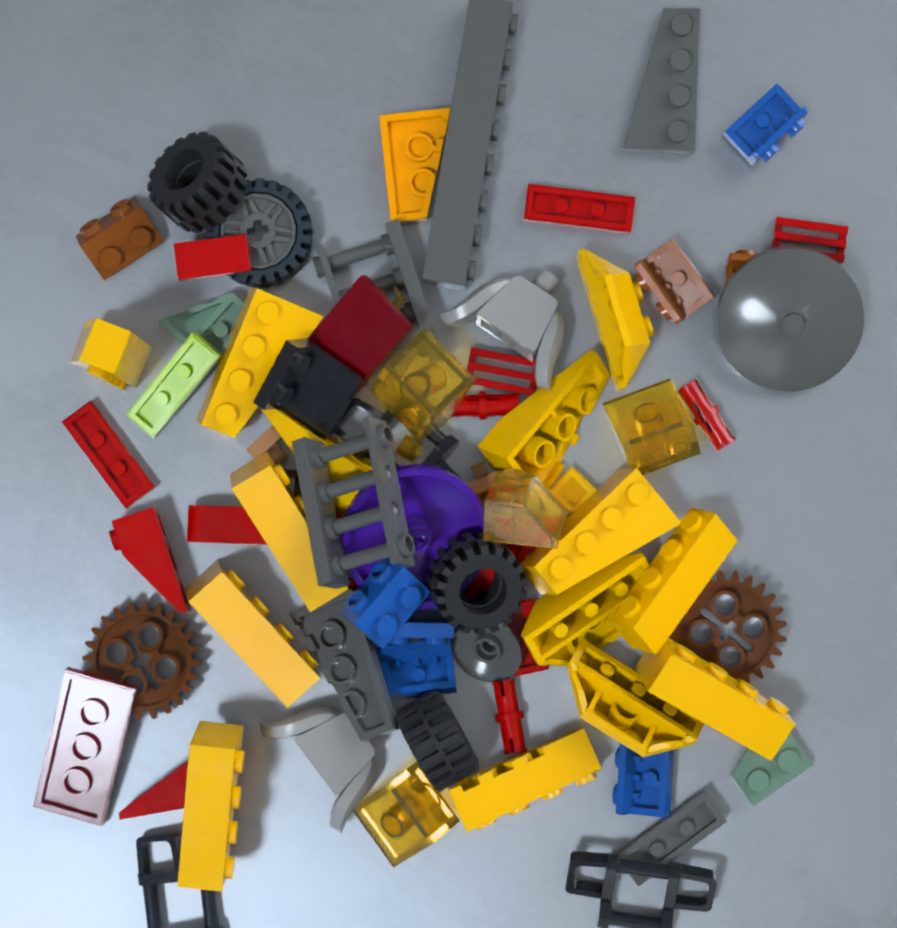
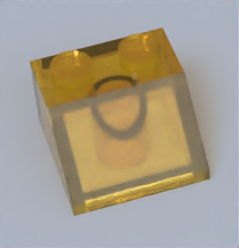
(422, 385)
(652, 427)
(522, 511)
(405, 815)

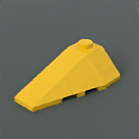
(546, 423)
(341, 468)

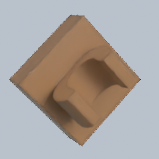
(268, 442)
(482, 481)

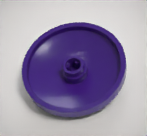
(435, 509)

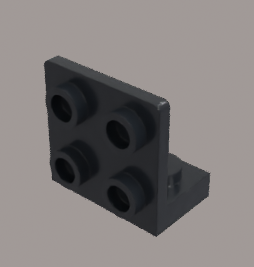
(309, 386)

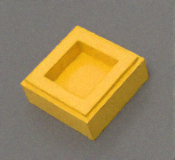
(572, 490)

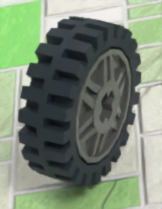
(289, 234)

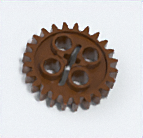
(747, 604)
(172, 644)

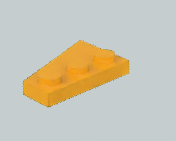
(411, 160)

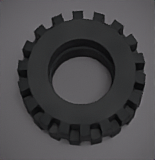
(197, 182)
(491, 606)
(437, 740)

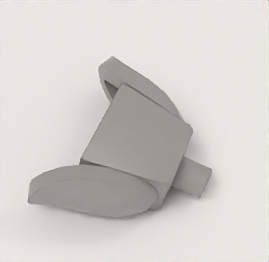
(519, 316)
(335, 753)

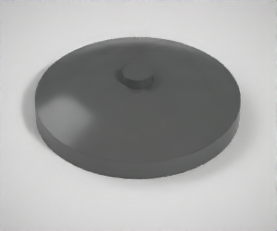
(789, 318)

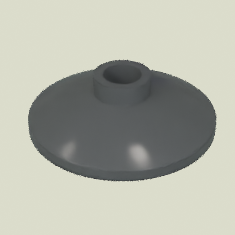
(487, 661)

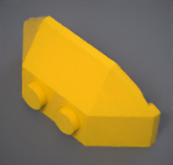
(616, 315)
(581, 612)
(620, 706)

